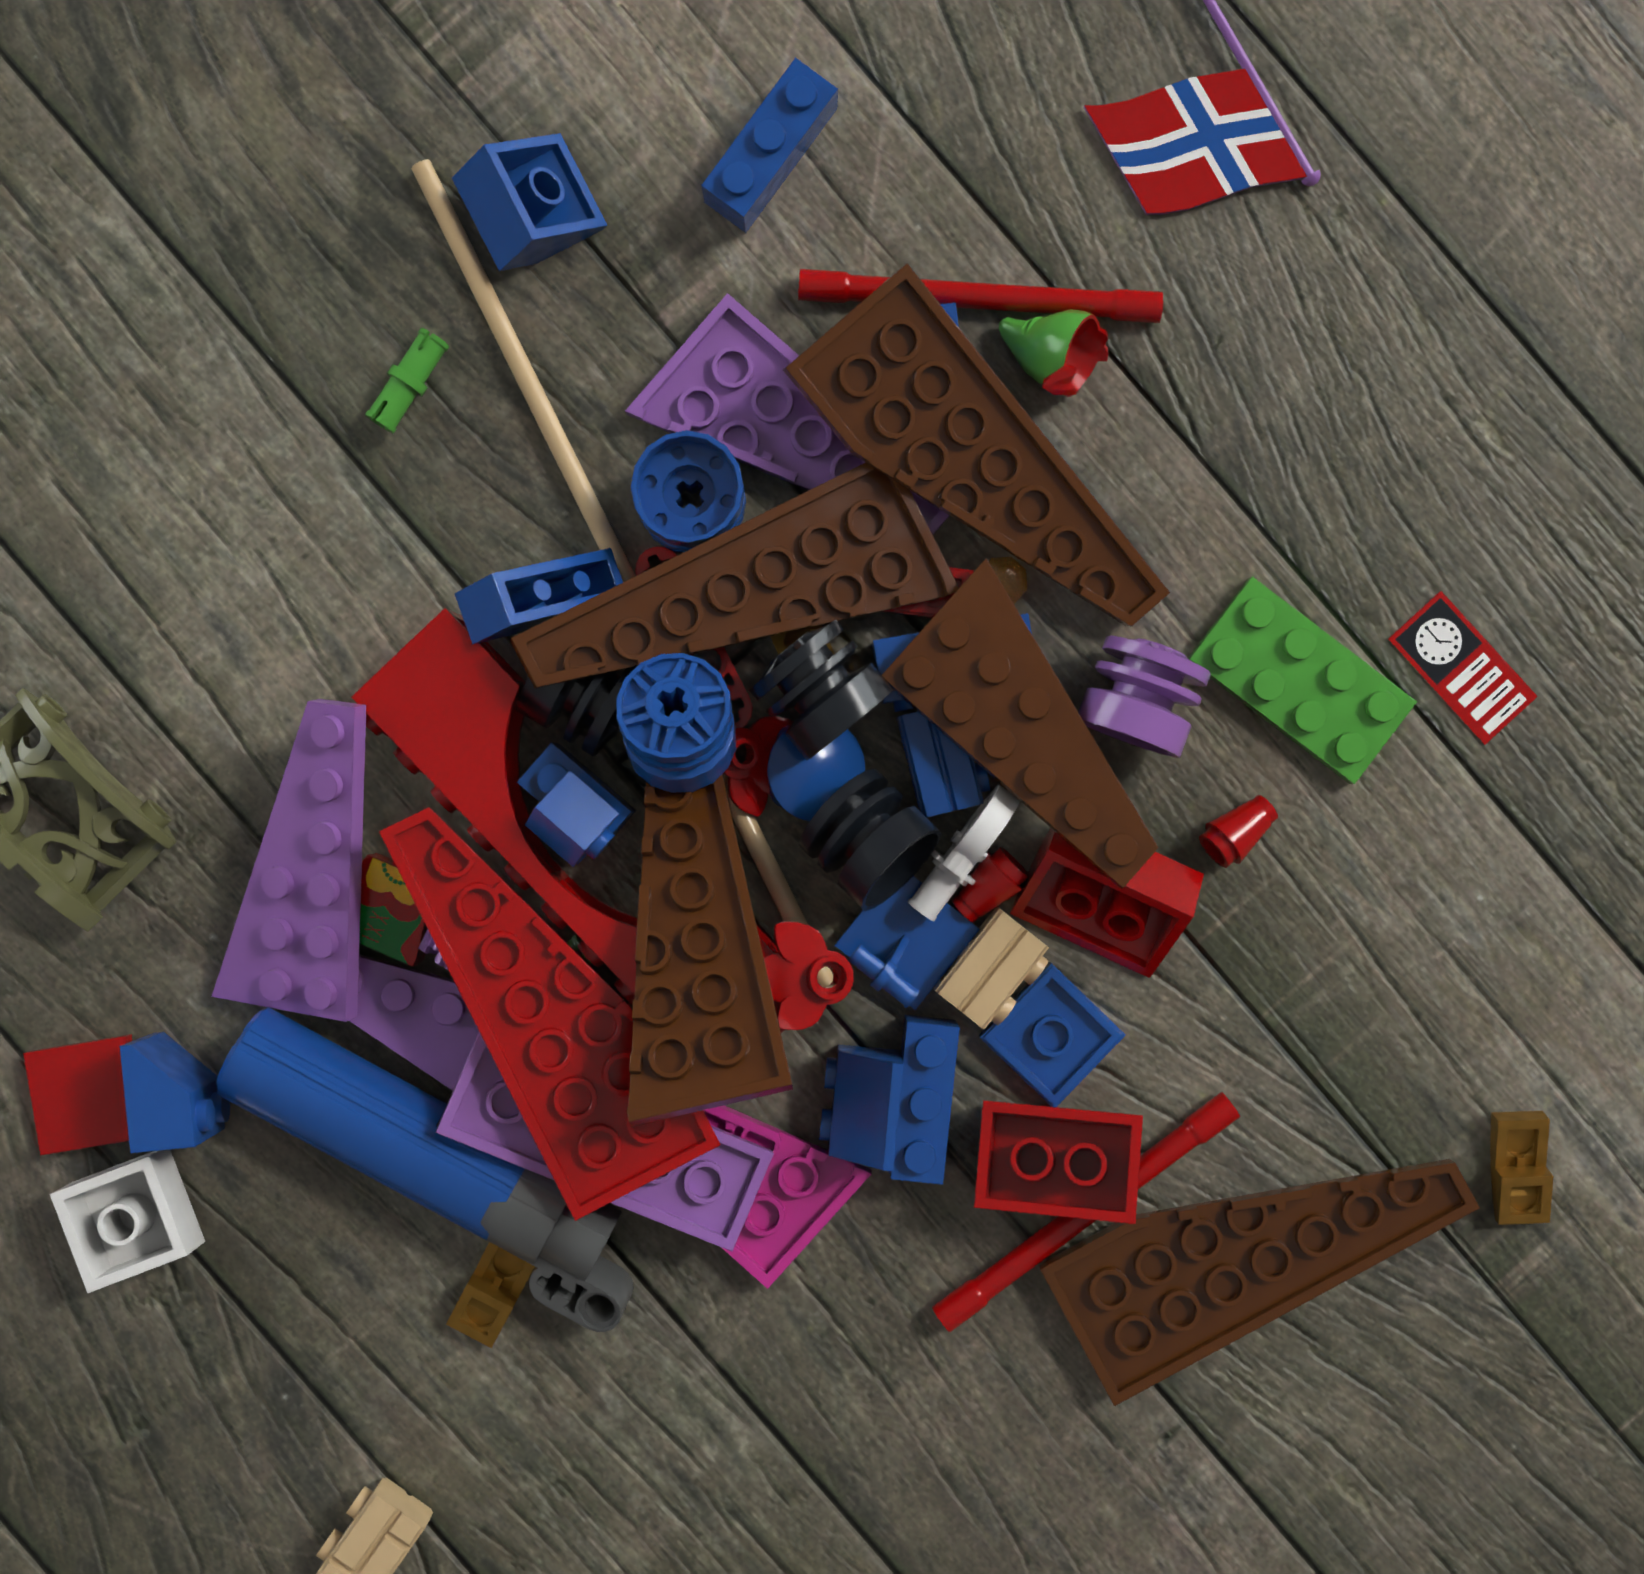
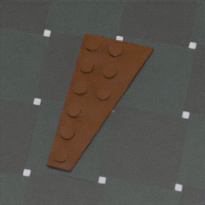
(1001, 703)

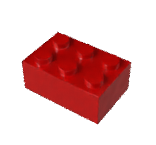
(1059, 1162)

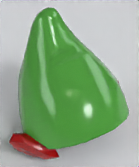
(1057, 348)

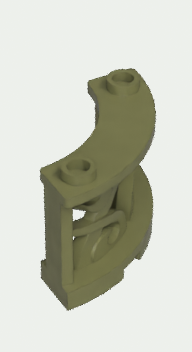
(66, 882)

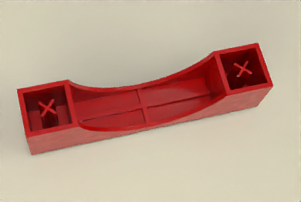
(459, 726)

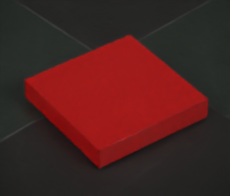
(78, 1094)

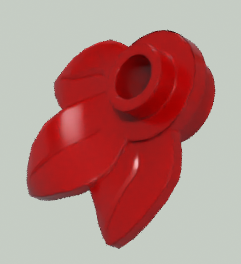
(749, 780)
(795, 971)

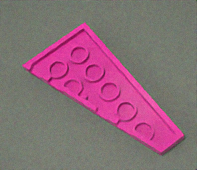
(794, 1199)

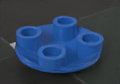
(804, 784)

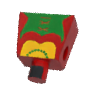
(388, 913)

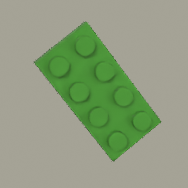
(1302, 680)

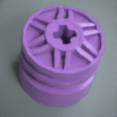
(1144, 695)

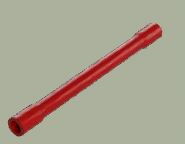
(1115, 304)
(977, 1292)

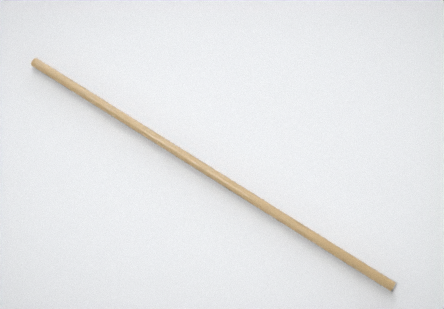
(580, 486)

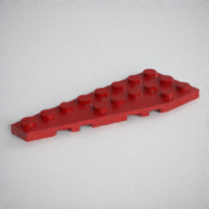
(544, 1018)

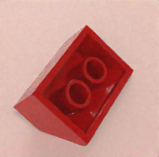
(1085, 907)

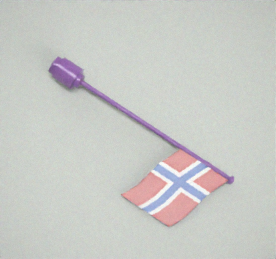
(1201, 137)

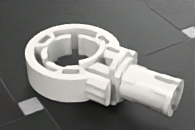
(966, 850)

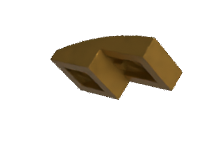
(1518, 1167)
(490, 1295)

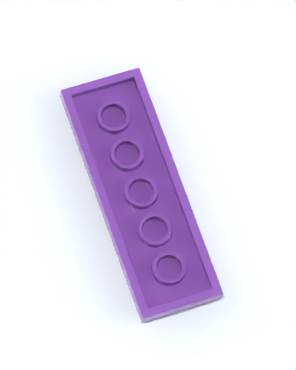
(699, 1198)

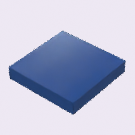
(1053, 1036)

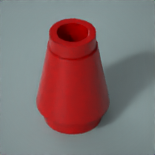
(1237, 831)
(996, 881)

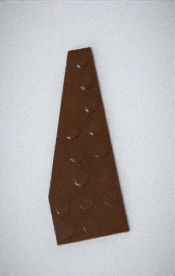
(939, 421)

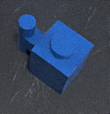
(573, 820)

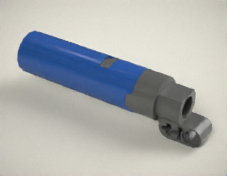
(391, 1136)

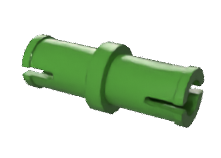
(407, 380)

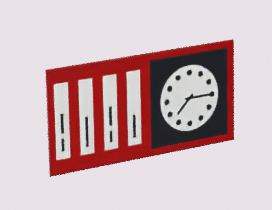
(1462, 667)

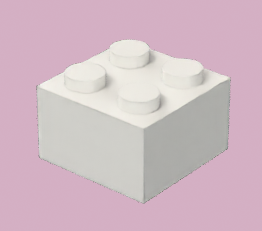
(127, 1219)

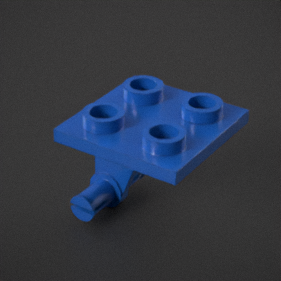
(903, 947)

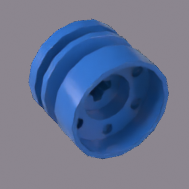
(692, 464)
(686, 747)

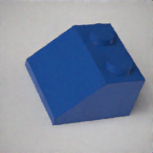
(527, 199)
(169, 1096)
(864, 1105)

